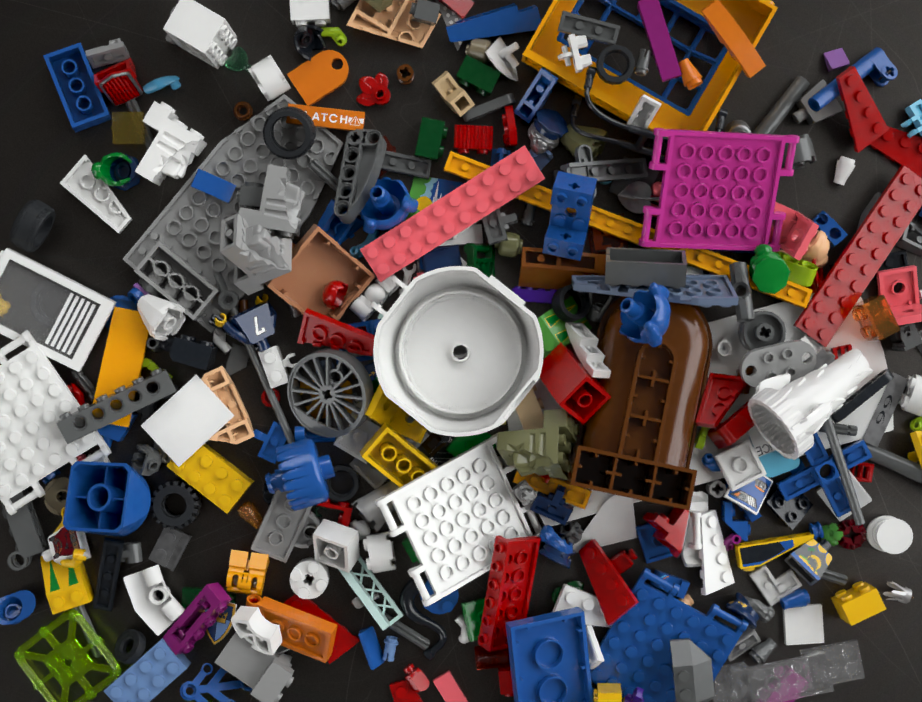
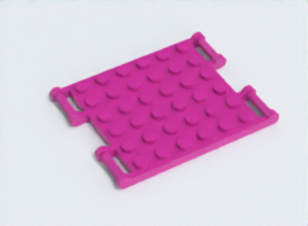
(718, 189)

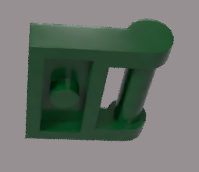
(485, 265)

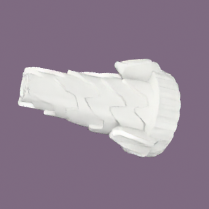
(795, 410)

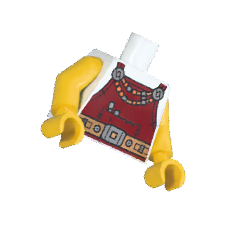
(67, 547)

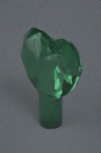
(238, 60)

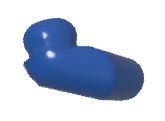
(710, 462)

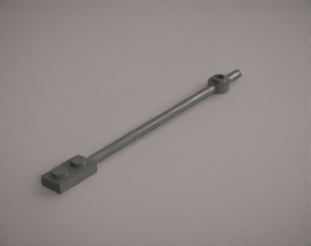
(254, 357)

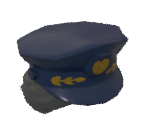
(750, 610)

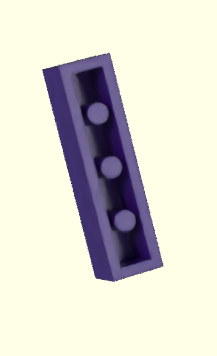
(536, 296)

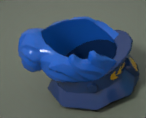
(555, 547)

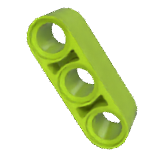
(801, 270)

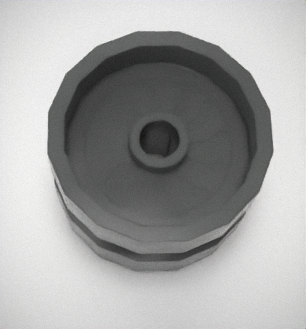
(772, 326)

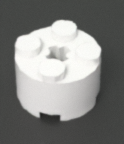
(269, 78)
(912, 398)
(380, 552)
(307, 589)

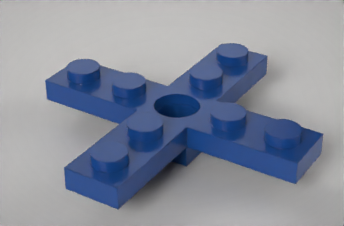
(831, 484)

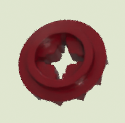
(846, 542)

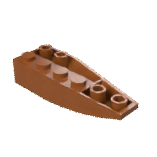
(555, 272)

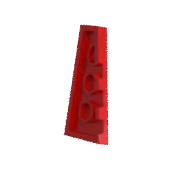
(861, 111)
(901, 149)
(335, 334)
(610, 588)

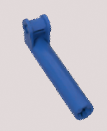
(872, 64)

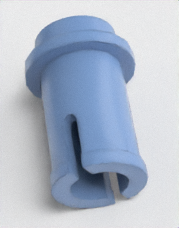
(390, 647)

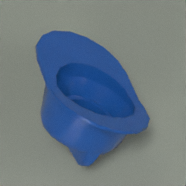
(16, 607)

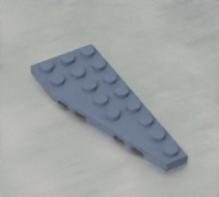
(699, 289)

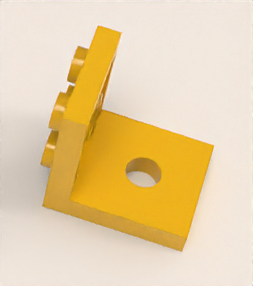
(385, 410)

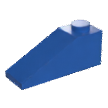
(536, 95)

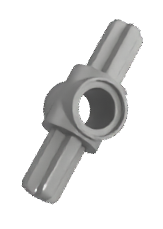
(524, 492)

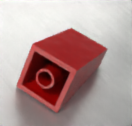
(572, 384)

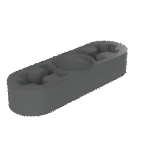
(489, 107)

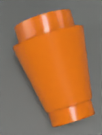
(690, 75)

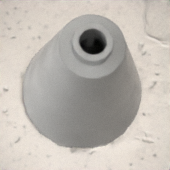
(368, 508)

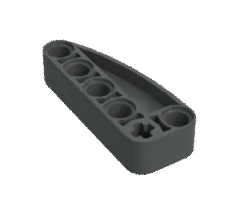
(364, 170)

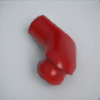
(77, 393)

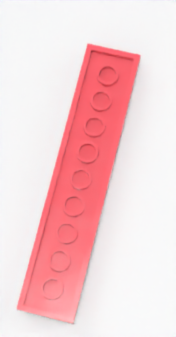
(452, 213)

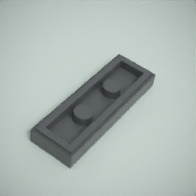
(593, 29)
(407, 165)

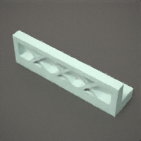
(367, 599)

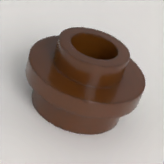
(239, 106)

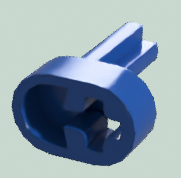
(301, 433)

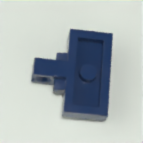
(552, 505)

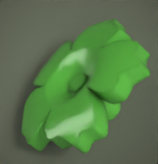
(831, 534)

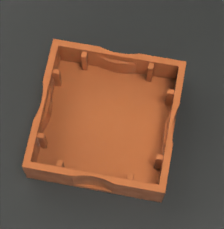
(315, 263)

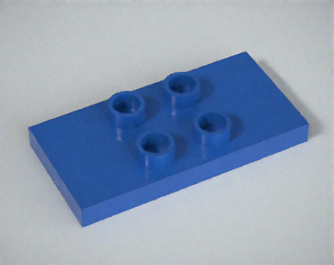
(550, 657)

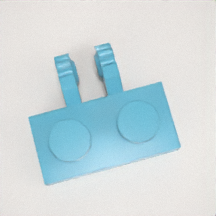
(915, 114)

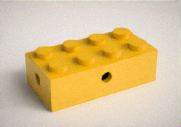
(213, 477)

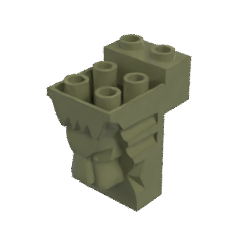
(541, 449)

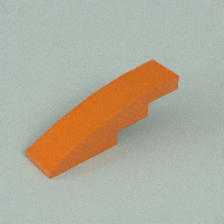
(733, 38)

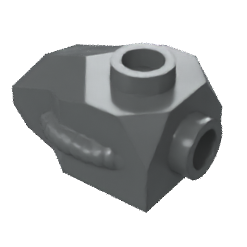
(146, 460)

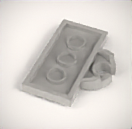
(284, 528)

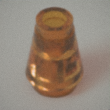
(250, 514)

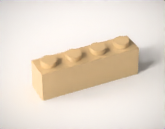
(530, 411)

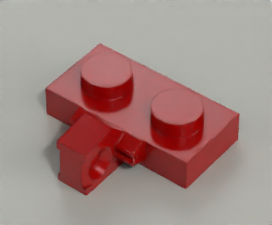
(510, 130)

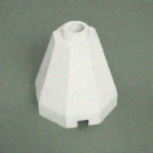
(160, 316)

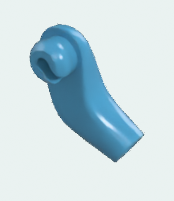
(162, 82)
(355, 250)

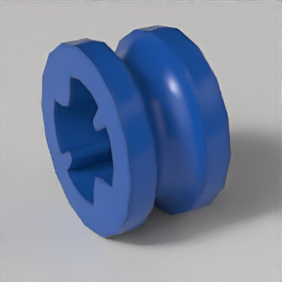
(816, 529)

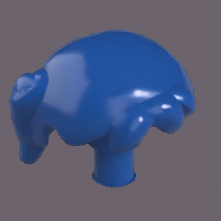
(387, 205)
(646, 315)

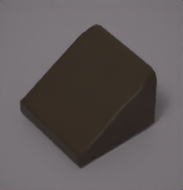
(431, 442)

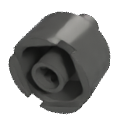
(803, 154)

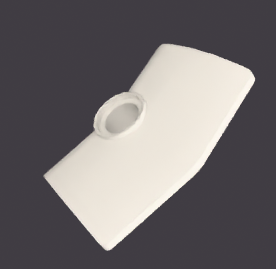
(142, 591)

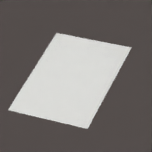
(187, 420)

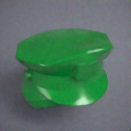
(768, 270)

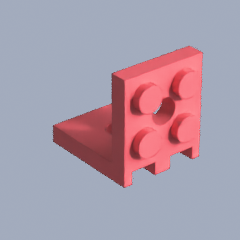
(796, 231)
(905, 303)

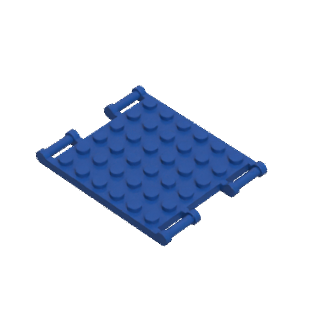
(639, 642)

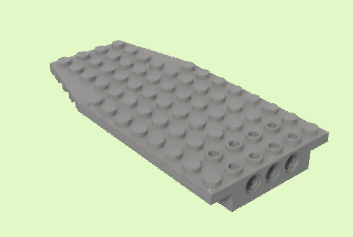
(183, 242)

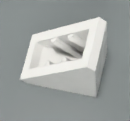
(644, 112)

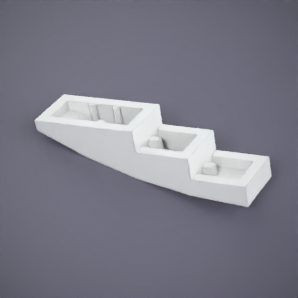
(586, 349)

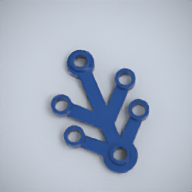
(212, 687)

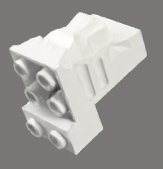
(172, 147)

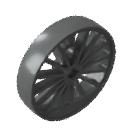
(329, 392)

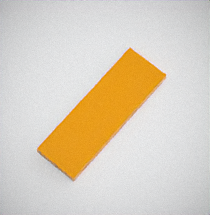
(122, 358)

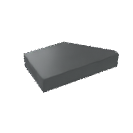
(150, 289)
(237, 359)

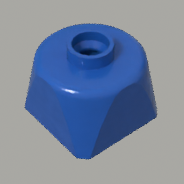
(106, 499)

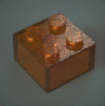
(875, 318)

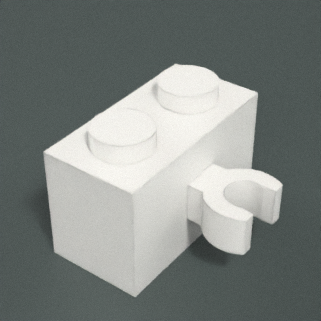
(276, 366)

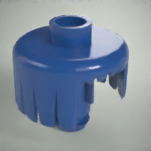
(303, 472)

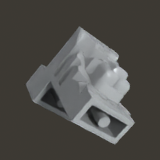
(279, 204)
(254, 252)
(260, 671)

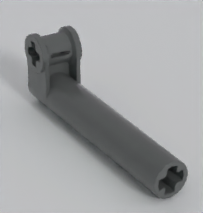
(782, 106)
(896, 463)

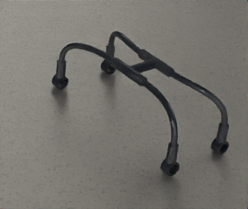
(644, 133)

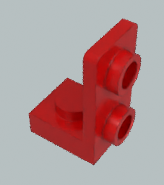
(344, 518)

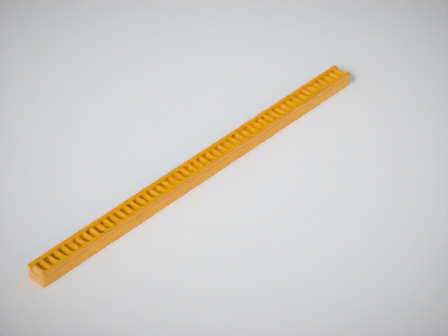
(629, 231)

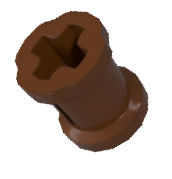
(408, 79)

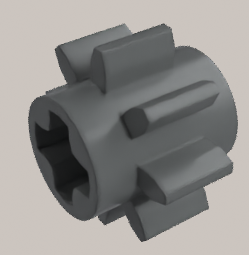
(571, 532)

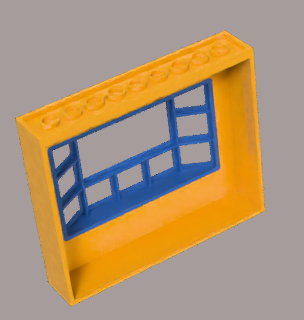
(621, 99)

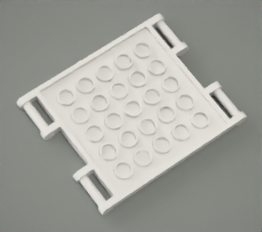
(29, 409)
(456, 517)

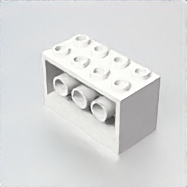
(201, 32)

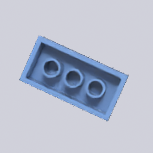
(148, 675)

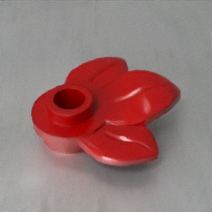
(372, 88)

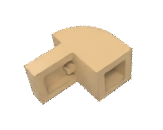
(452, 94)

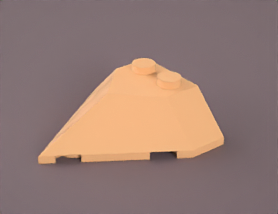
(239, 427)

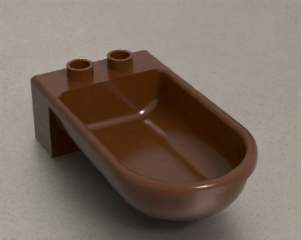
(647, 429)

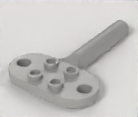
(777, 360)

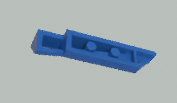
(495, 23)

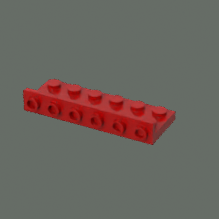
(507, 588)

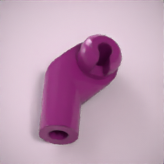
(729, 540)

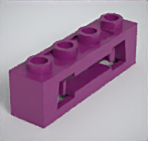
(182, 639)

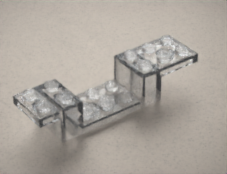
(790, 678)

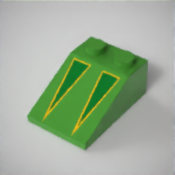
(554, 329)

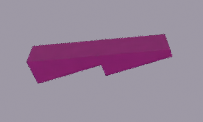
(659, 39)

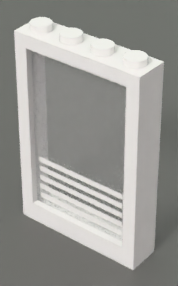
(52, 307)

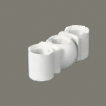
(376, 292)

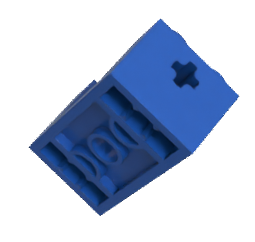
(567, 230)

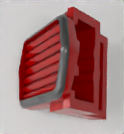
(119, 82)
(670, 530)

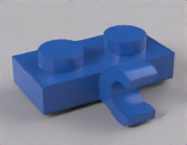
(271, 441)

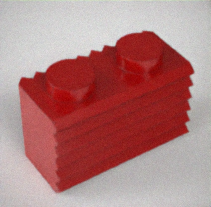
(473, 138)

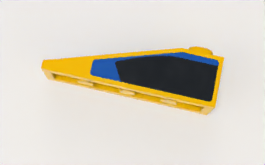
(759, 552)

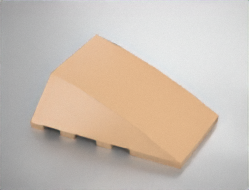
(391, 23)

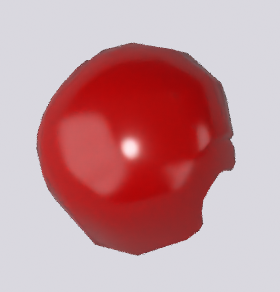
(334, 293)

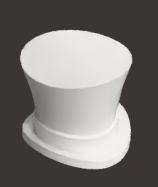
(889, 534)

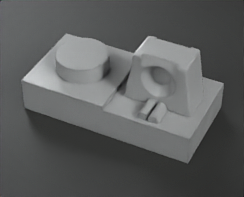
(109, 54)

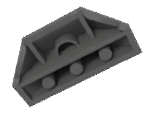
(691, 672)

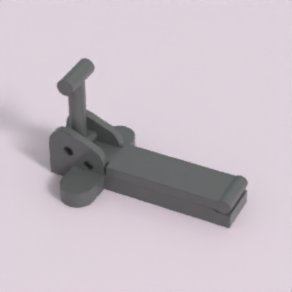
(604, 170)

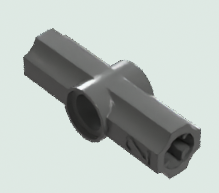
(740, 280)

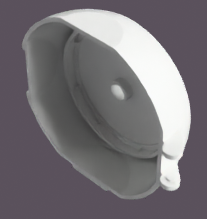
(418, 343)

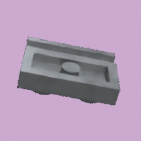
(169, 548)

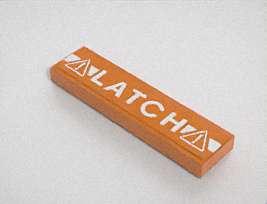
(330, 117)

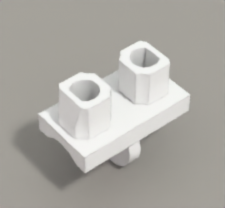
(579, 62)

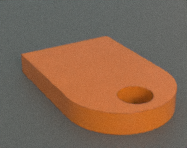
(317, 77)

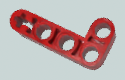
(732, 428)

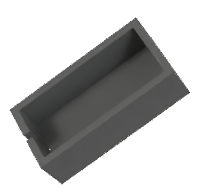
(645, 266)

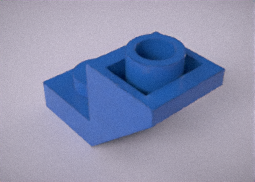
(738, 526)

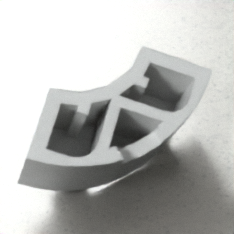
(257, 630)

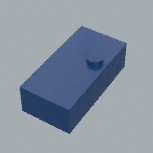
(76, 87)

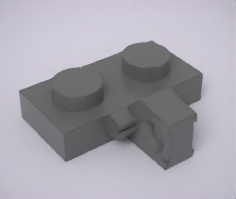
(496, 224)

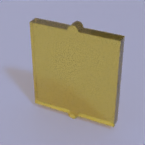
(128, 128)

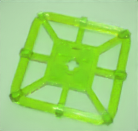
(68, 650)

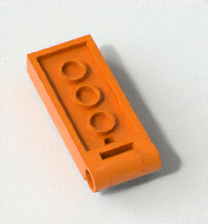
(298, 629)

